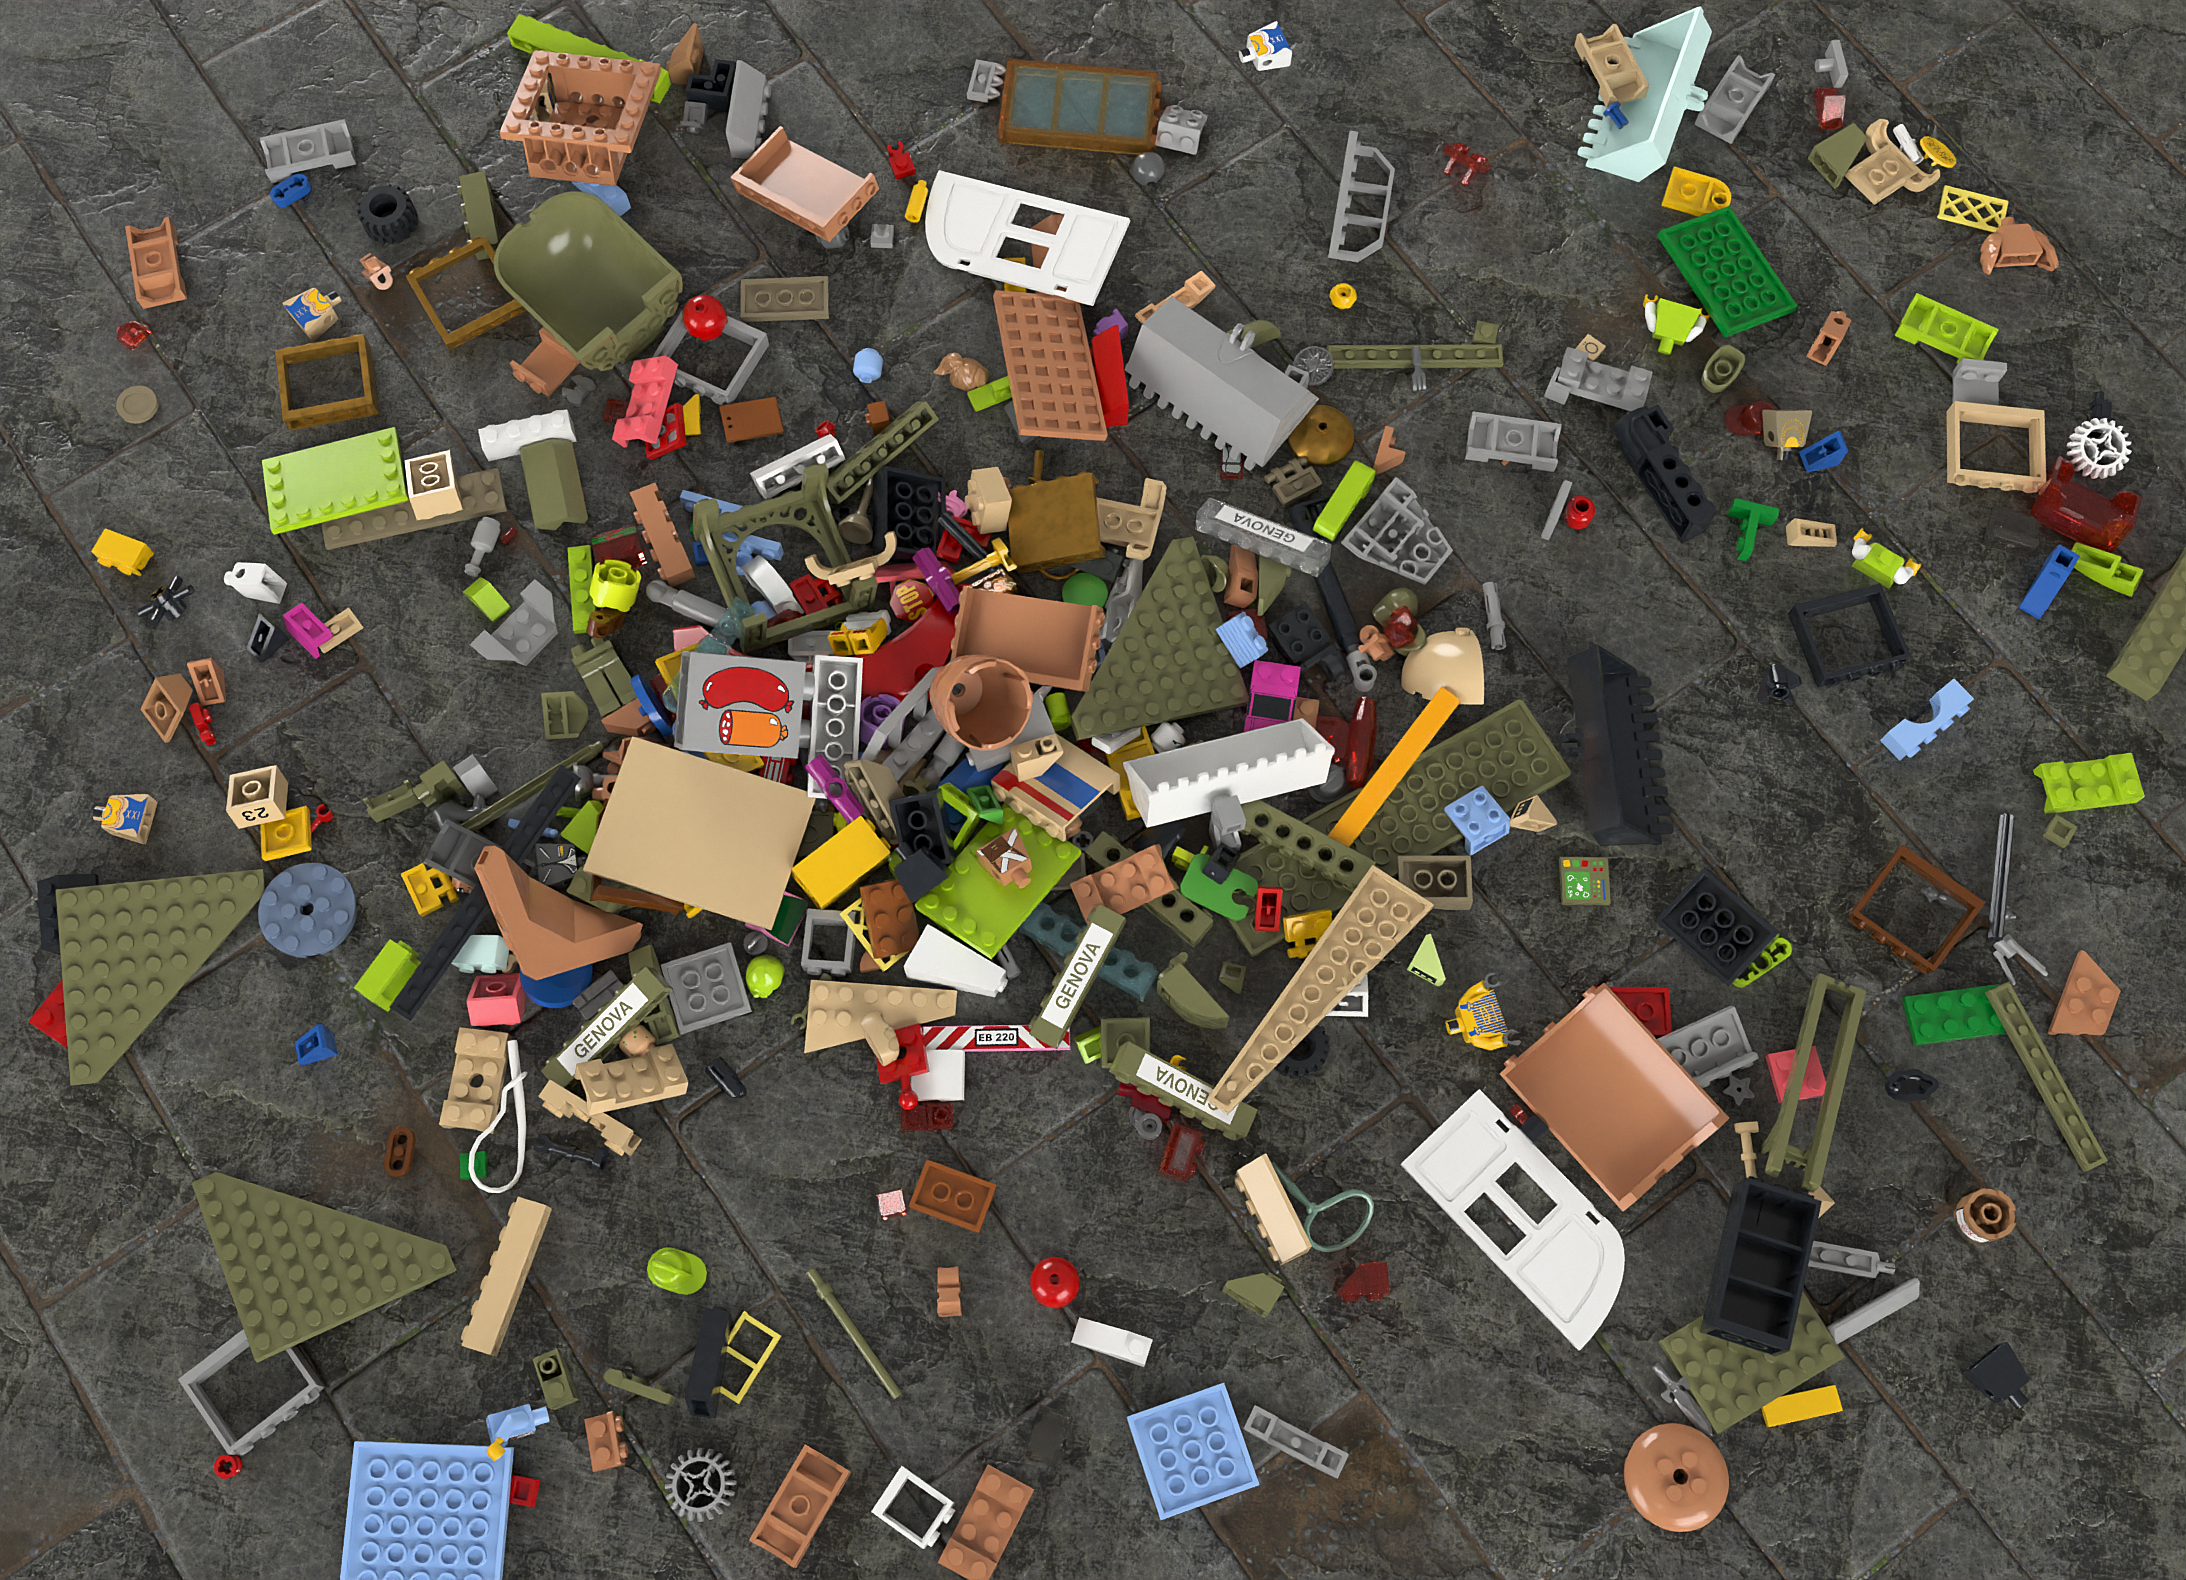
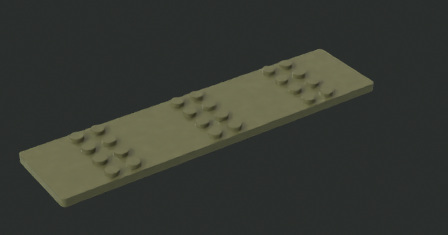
(1500, 752)

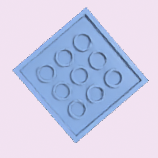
(1192, 1451)

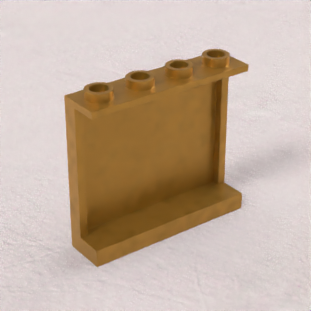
(1054, 523)

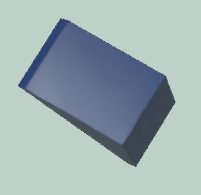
(1824, 453)
(316, 1045)

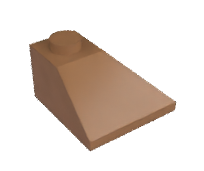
(686, 57)
(166, 704)

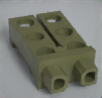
(601, 661)

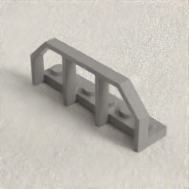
(1344, 201)
(920, 739)

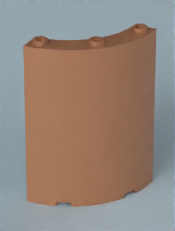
(1613, 1096)

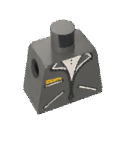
(558, 864)

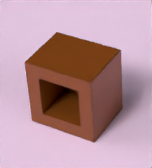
(877, 416)

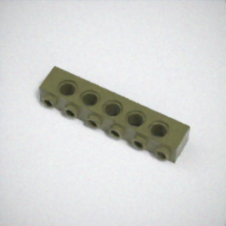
(879, 451)
(1316, 840)
(1190, 931)

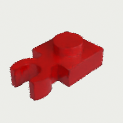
(900, 162)
(202, 719)
(524, 1490)

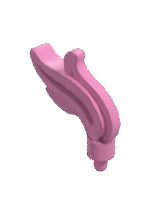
(955, 505)

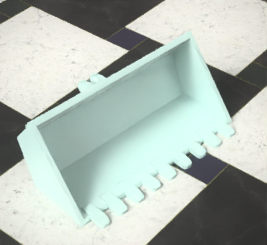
(1670, 62)

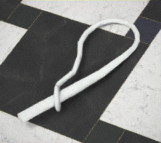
(519, 1099)

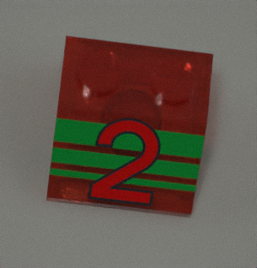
(620, 545)

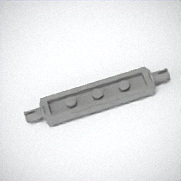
(1847, 1260)

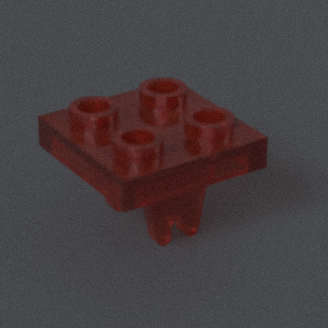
(1461, 153)

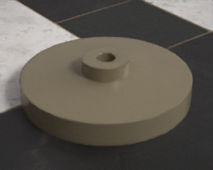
(137, 404)

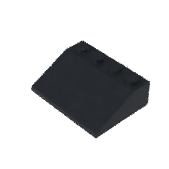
(910, 507)
(1718, 926)

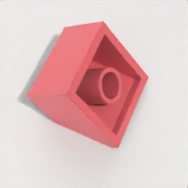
(496, 1000)

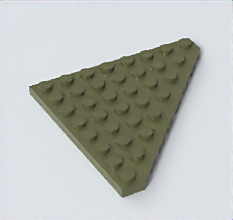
(1165, 656)
(132, 952)
(305, 1264)

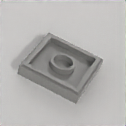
(1556, 510)

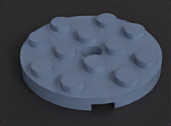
(321, 931)

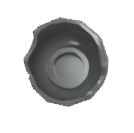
(1147, 168)

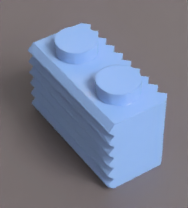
(1242, 639)

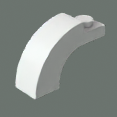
(770, 585)

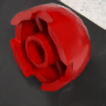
(704, 317)
(1052, 1294)

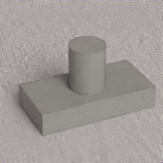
(1834, 64)

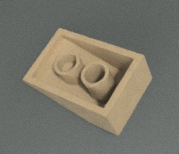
(433, 485)

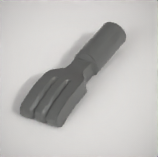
(1418, 376)

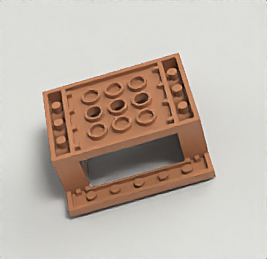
(586, 91)

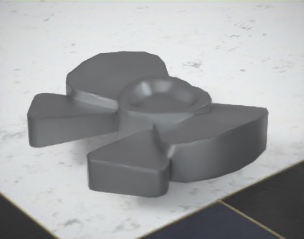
(577, 395)

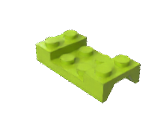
(1945, 329)
(2090, 783)

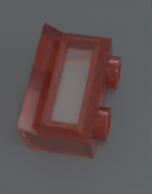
(1180, 1153)

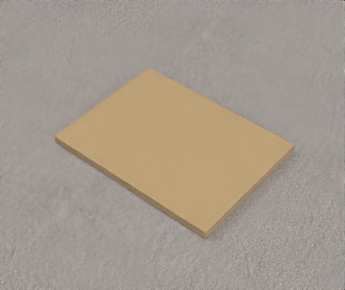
(700, 833)

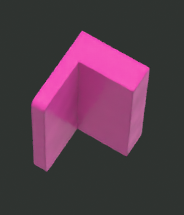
(306, 629)

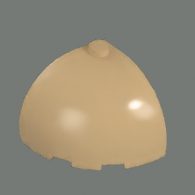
(1448, 662)

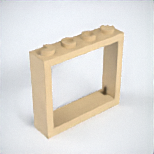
(2002, 416)

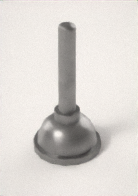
(588, 781)

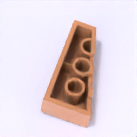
(662, 535)

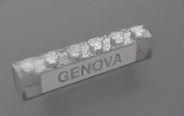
(1263, 537)

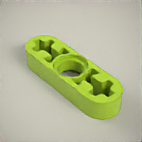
(1778, 958)

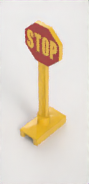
(913, 598)

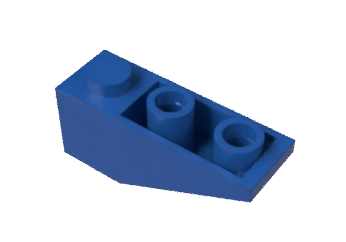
(2049, 581)

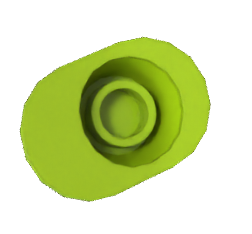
(676, 1271)

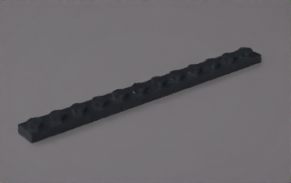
(476, 903)

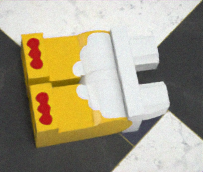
(860, 631)

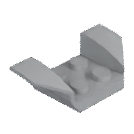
(523, 631)

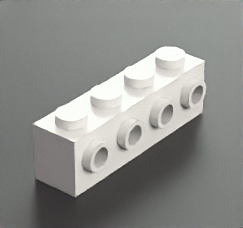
(507, 438)
(788, 470)

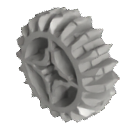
(681, 1471)

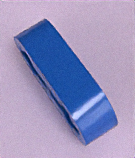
(290, 190)

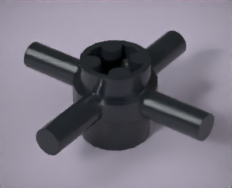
(166, 602)

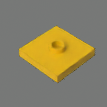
(286, 835)

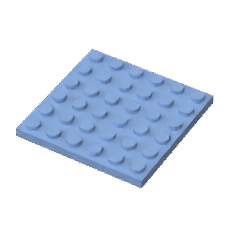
(426, 1512)

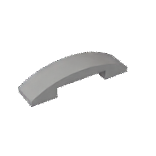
(1296, 1442)

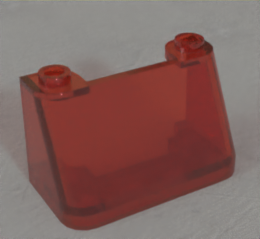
(2082, 512)

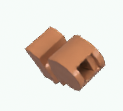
(948, 1291)

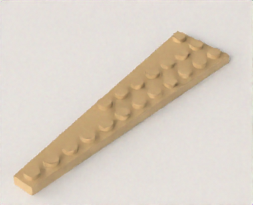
(1355, 942)

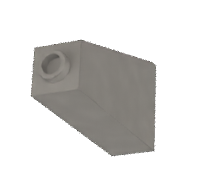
(1036, 727)

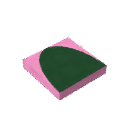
(788, 919)

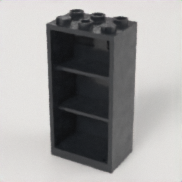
(1761, 1266)

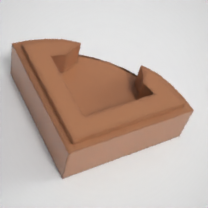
(868, 964)

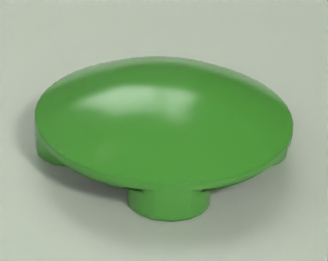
(1085, 590)

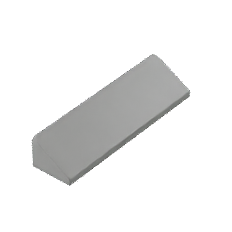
(1874, 1310)

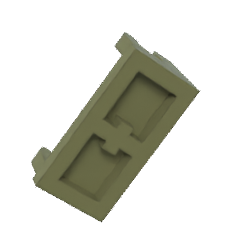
(392, 802)

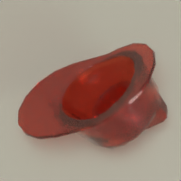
(1747, 418)

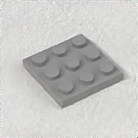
(706, 988)

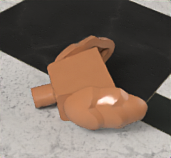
(2017, 246)

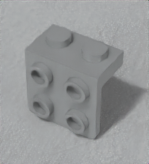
(1180, 129)

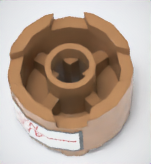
(1972, 1221)

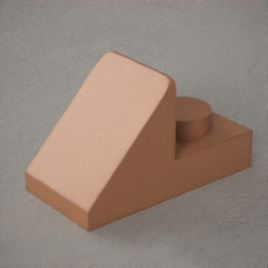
(1387, 456)

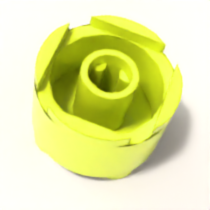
(614, 585)

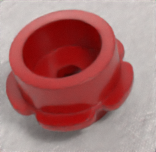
(825, 429)

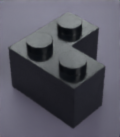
(713, 89)

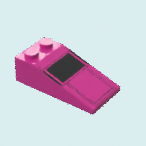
(1271, 695)

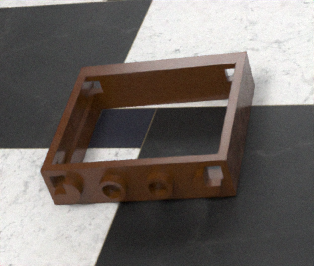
(1937, 879)

